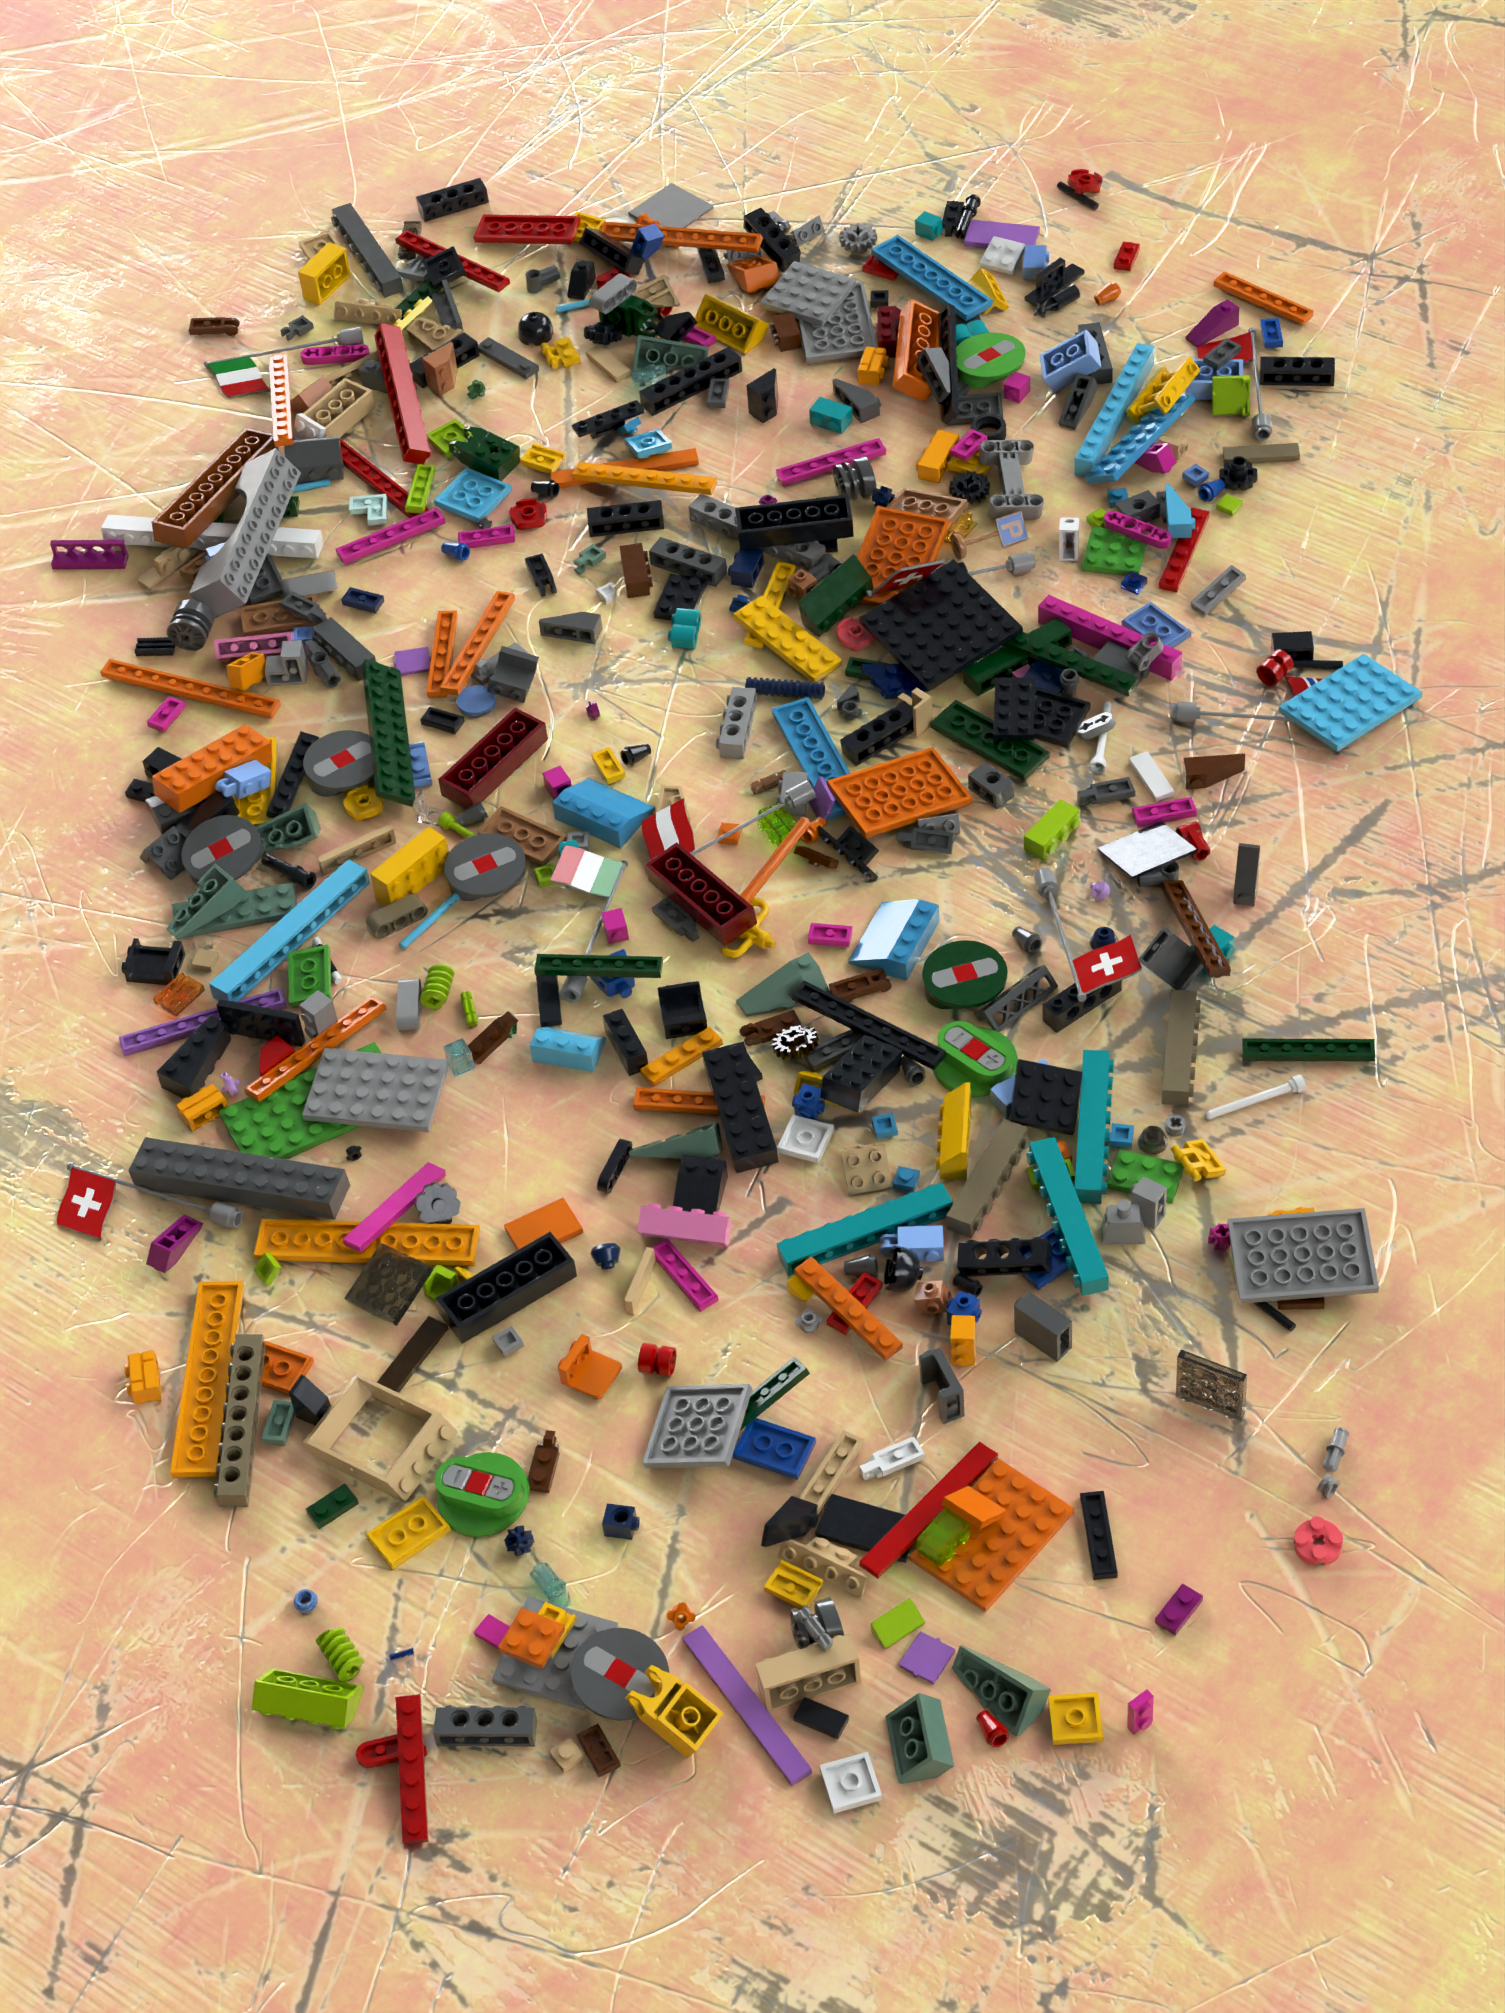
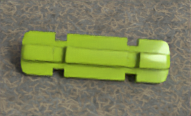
(469, 1009)

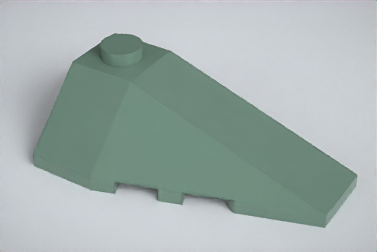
(290, 829)
(1007, 1693)

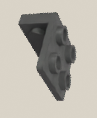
(166, 853)

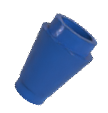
(1210, 490)
(458, 551)

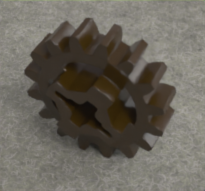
(795, 1042)

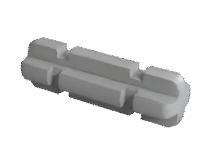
(815, 1629)

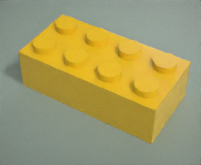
(410, 867)

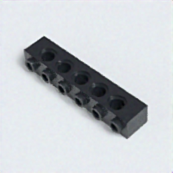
(690, 381)

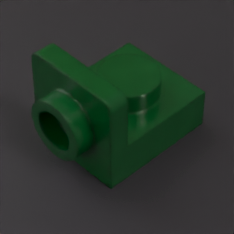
(293, 507)

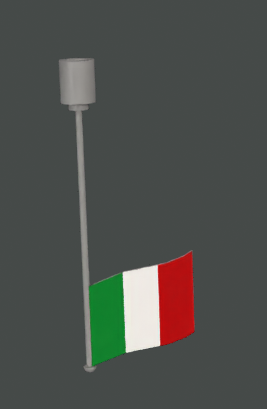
(242, 377)
(592, 876)

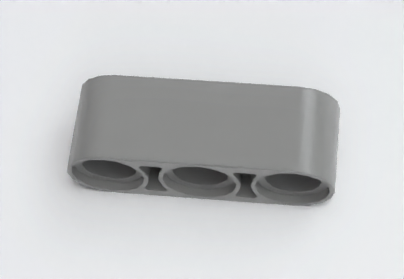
(612, 293)
(309, 584)
(408, 1004)

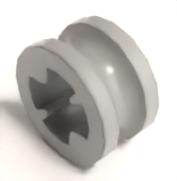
(1175, 1131)
(1328, 1485)

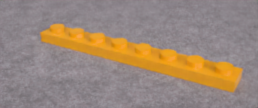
(644, 478)

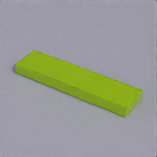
(420, 489)

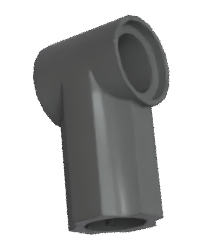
(536, 279)
(825, 567)
(1166, 873)

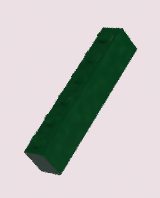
(1000, 664)

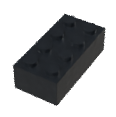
(861, 1073)

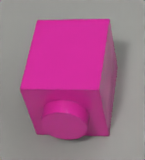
(1016, 387)
(556, 781)
(615, 926)

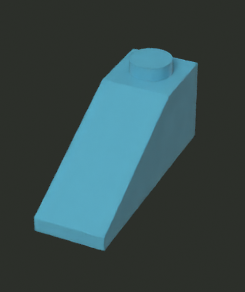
(1178, 515)

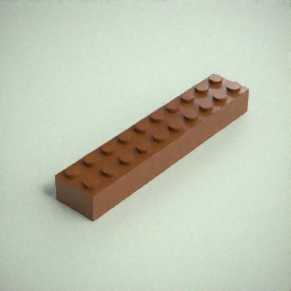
(210, 491)

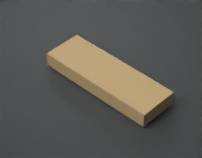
(608, 363)
(639, 1281)

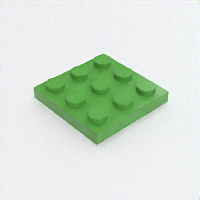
(1113, 553)

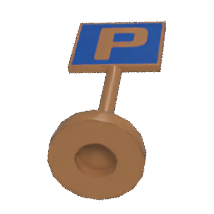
(1010, 530)

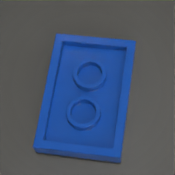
(1058, 1263)
(774, 1448)

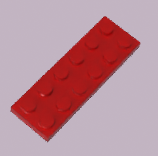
(527, 229)

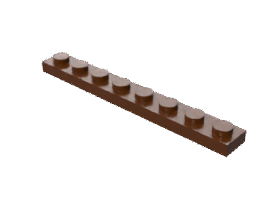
(1196, 928)

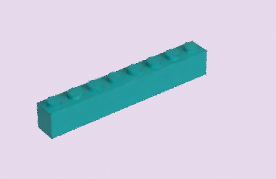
(1092, 1126)
(1068, 1217)
(865, 1228)

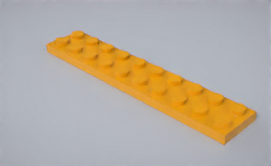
(324, 1241)
(205, 1379)

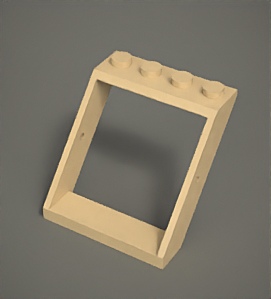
(414, 1461)

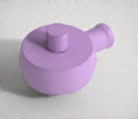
(1099, 890)
(230, 1085)

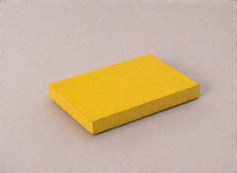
(407, 1532)

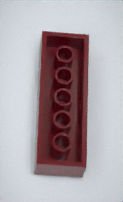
(493, 759)
(701, 894)

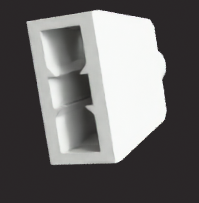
(1069, 534)

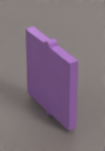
(412, 661)
(824, 799)
(927, 1657)

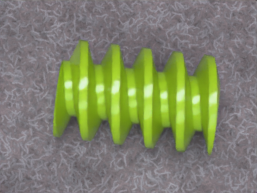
(437, 986)
(340, 1653)

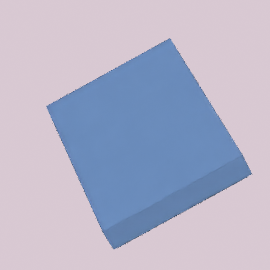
(1153, 619)

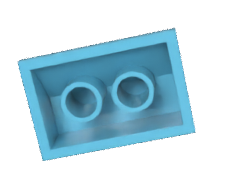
(566, 1048)

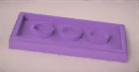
(981, 233)

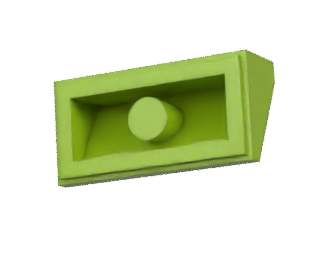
(897, 1623)

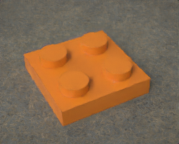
(531, 1638)

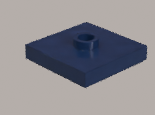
(1045, 676)

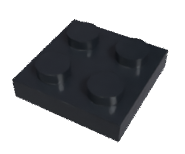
(444, 266)

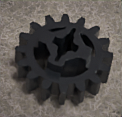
(603, 333)
(970, 487)

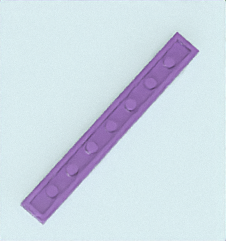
(186, 1026)
(747, 1705)

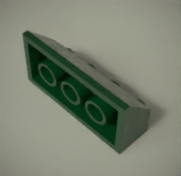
(835, 596)

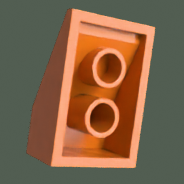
(754, 273)

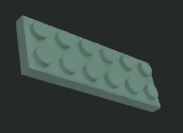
(256, 908)

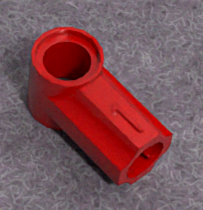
(1193, 834)

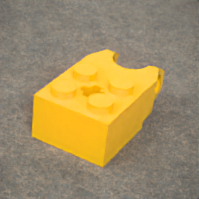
(668, 1708)

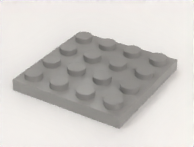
(808, 293)
(697, 1426)
(555, 1679)

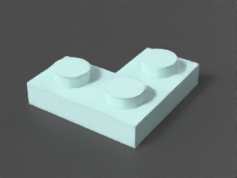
(373, 505)

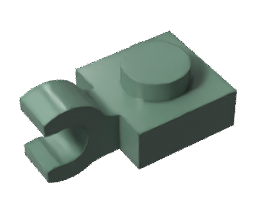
(590, 556)

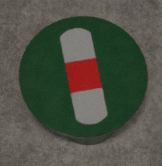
(963, 975)

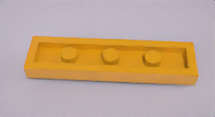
(681, 1056)

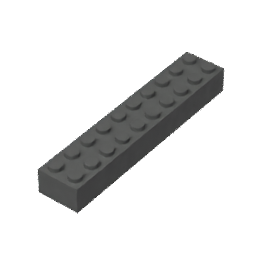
(240, 1178)

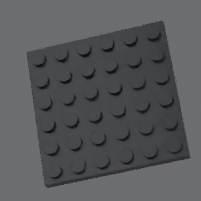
(940, 625)

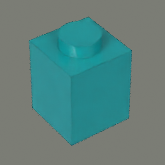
(928, 226)

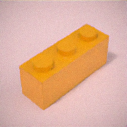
(936, 457)

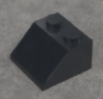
(763, 396)

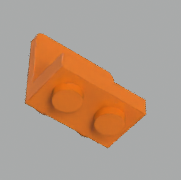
(587, 1369)

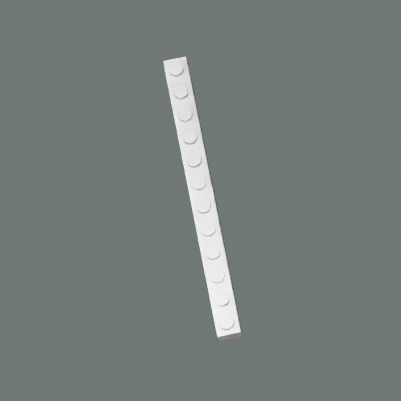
(286, 542)

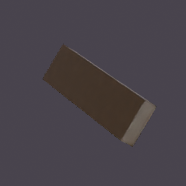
(413, 1354)

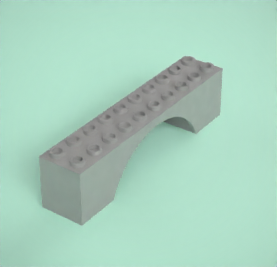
(231, 573)

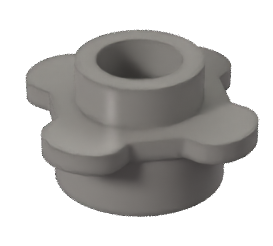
(808, 1326)

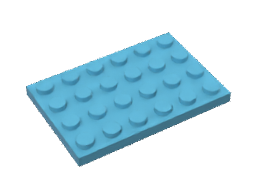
(1350, 702)

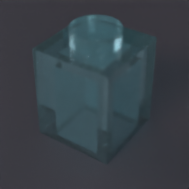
(459, 1057)

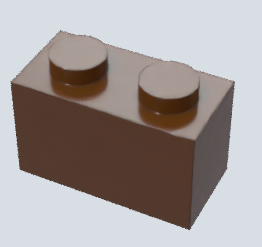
(785, 332)

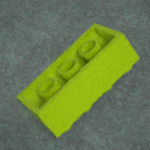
(306, 1698)

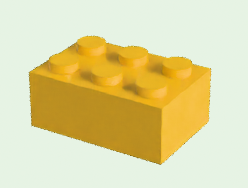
(324, 273)

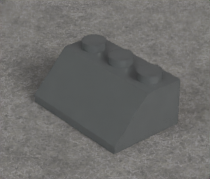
(317, 459)

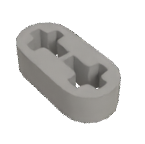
(1096, 726)

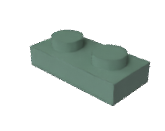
(278, 1423)

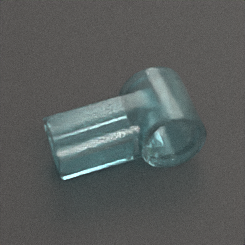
(550, 1584)

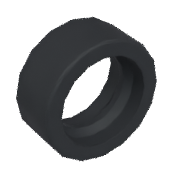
(990, 421)

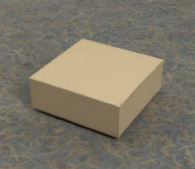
(205, 960)

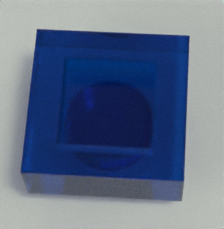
(1134, 582)

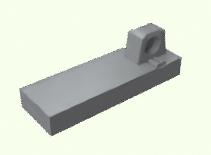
(1218, 590)
(486, 668)

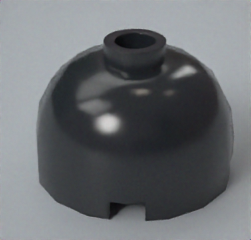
(535, 328)
(902, 1270)

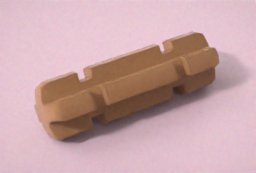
(767, 782)

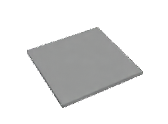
(673, 207)

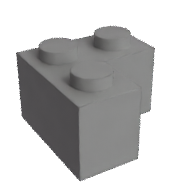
(289, 667)

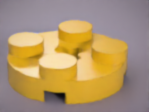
(359, 810)

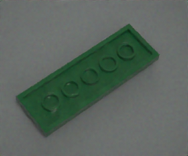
(976, 734)

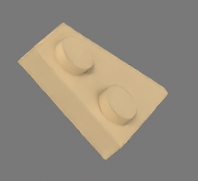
(658, 293)

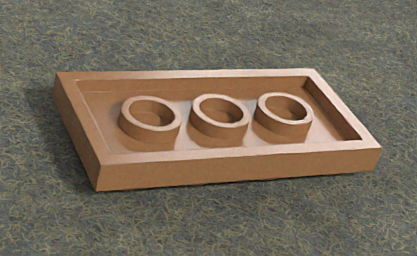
(929, 504)
(270, 618)
(536, 840)

